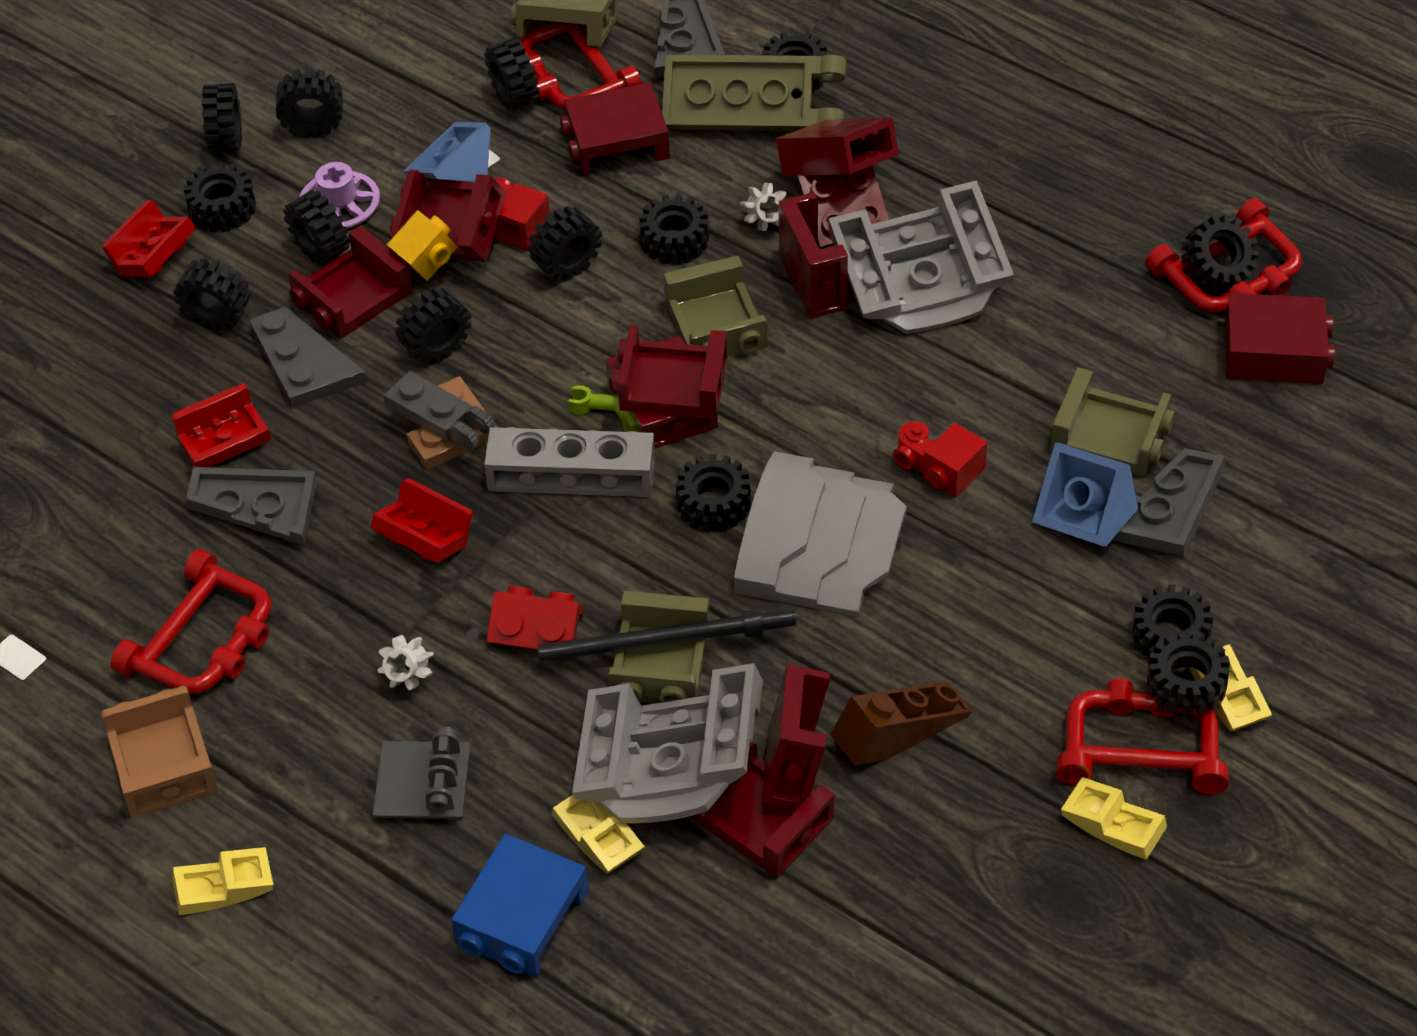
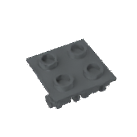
(423, 778)

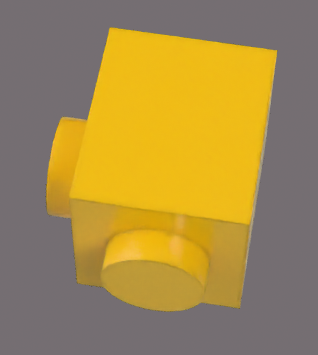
(423, 244)

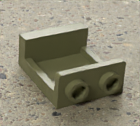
(596, 14)
(715, 299)
(1112, 424)
(663, 670)

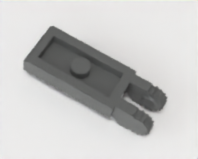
(438, 410)

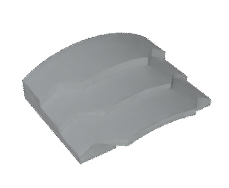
(926, 264)
(817, 536)
(666, 755)

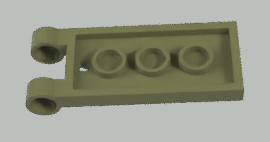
(746, 91)

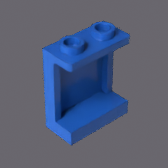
(518, 904)

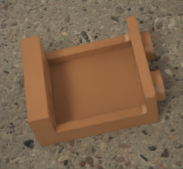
(158, 751)

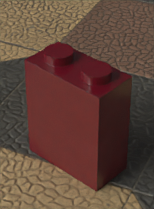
(837, 146)
(1277, 338)

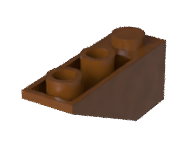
(893, 720)

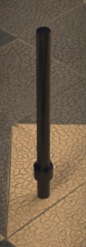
(750, 623)

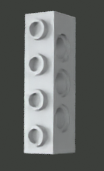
(570, 462)

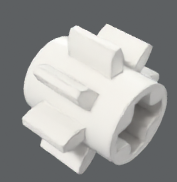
(763, 196)
(416, 660)

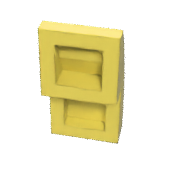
(1243, 698)
(1107, 817)
(597, 832)
(232, 880)

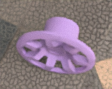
(340, 186)

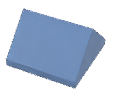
(456, 154)
(1085, 495)

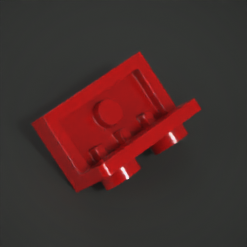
(146, 241)
(219, 427)
(424, 522)
(529, 620)

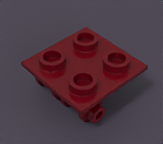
(844, 195)

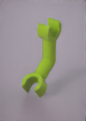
(585, 401)

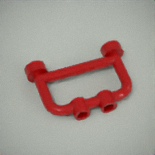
(548, 84)
(1276, 280)
(227, 659)
(1208, 773)

